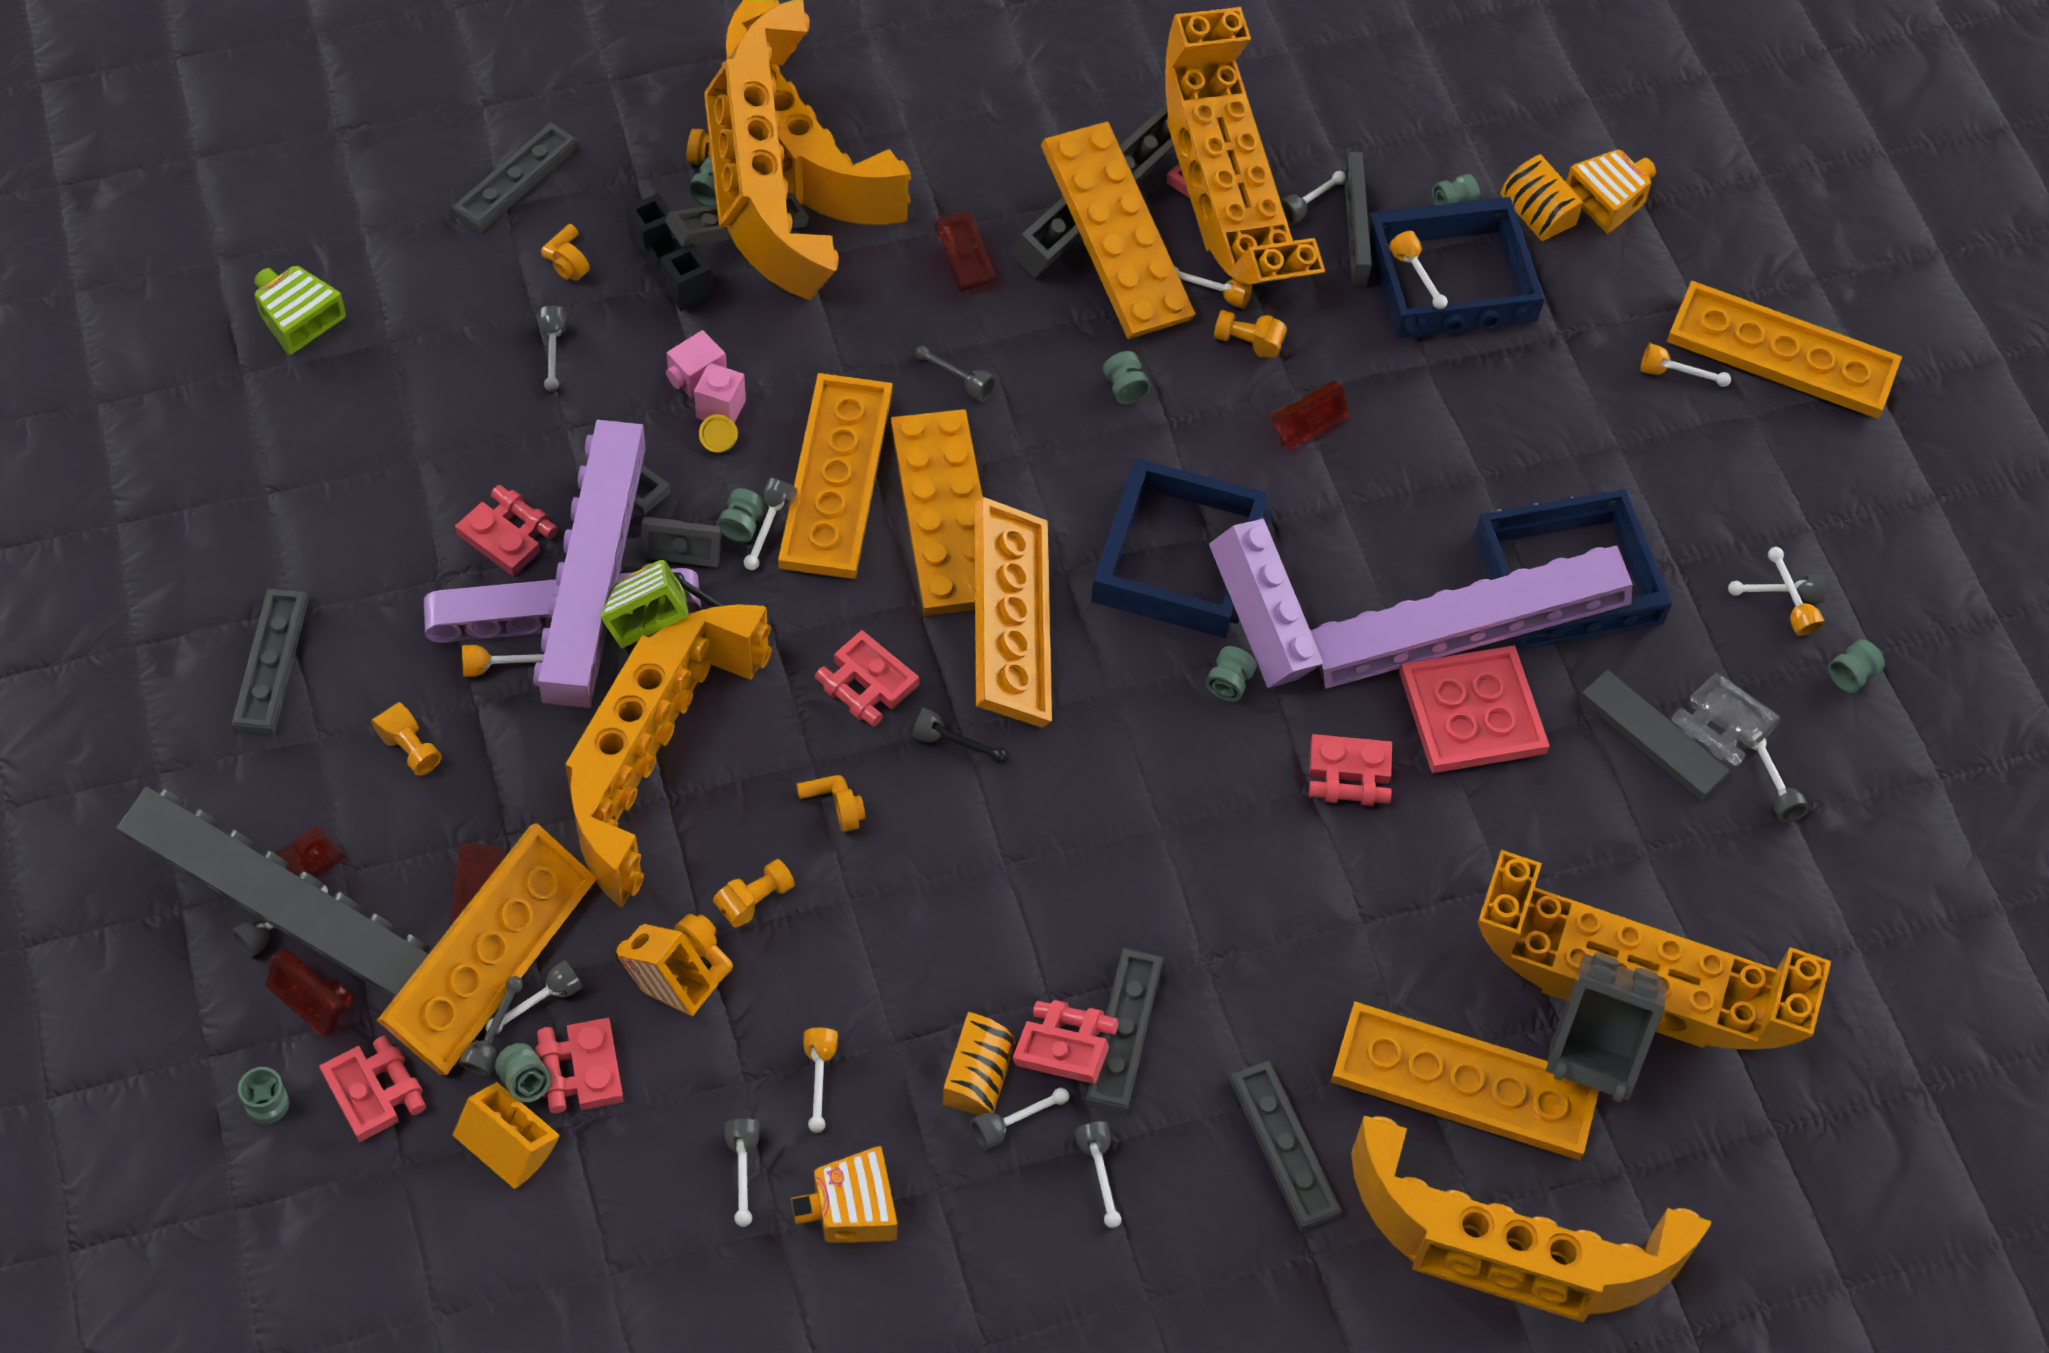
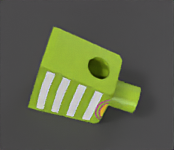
(297, 306)
(650, 599)

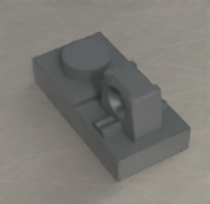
(680, 542)

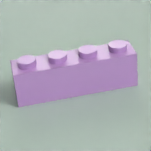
(1265, 603)

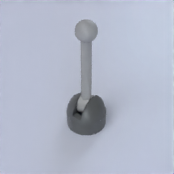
(553, 323)

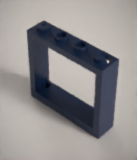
(1449, 222)
(1532, 519)
(1154, 601)

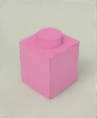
(690, 359)
(719, 392)

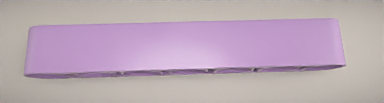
(503, 609)

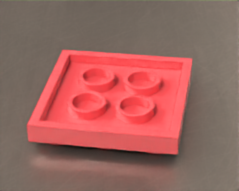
(1473, 709)

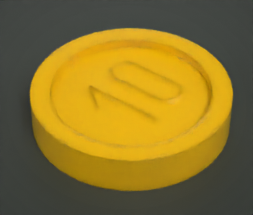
(718, 433)

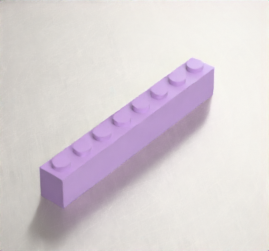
(591, 565)
(1473, 615)

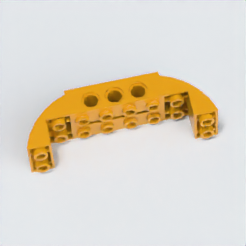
(1224, 153)
(750, 159)
(813, 165)
(640, 718)
(1708, 993)
(1509, 1252)

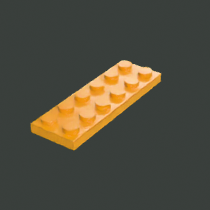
(1117, 230)
(1784, 349)
(836, 476)
(939, 501)
(1012, 613)
(487, 944)
(1464, 1081)

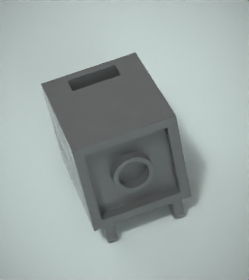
(1607, 1026)

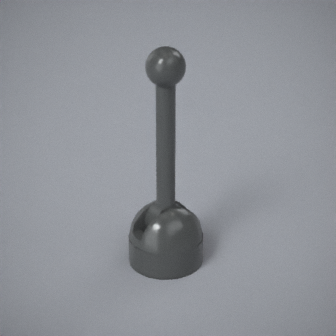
(977, 383)
(481, 1055)

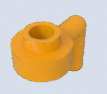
(565, 257)
(848, 807)
(702, 937)

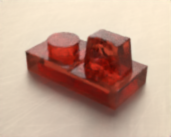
(965, 250)
(1310, 415)
(310, 853)
(473, 869)
(306, 994)

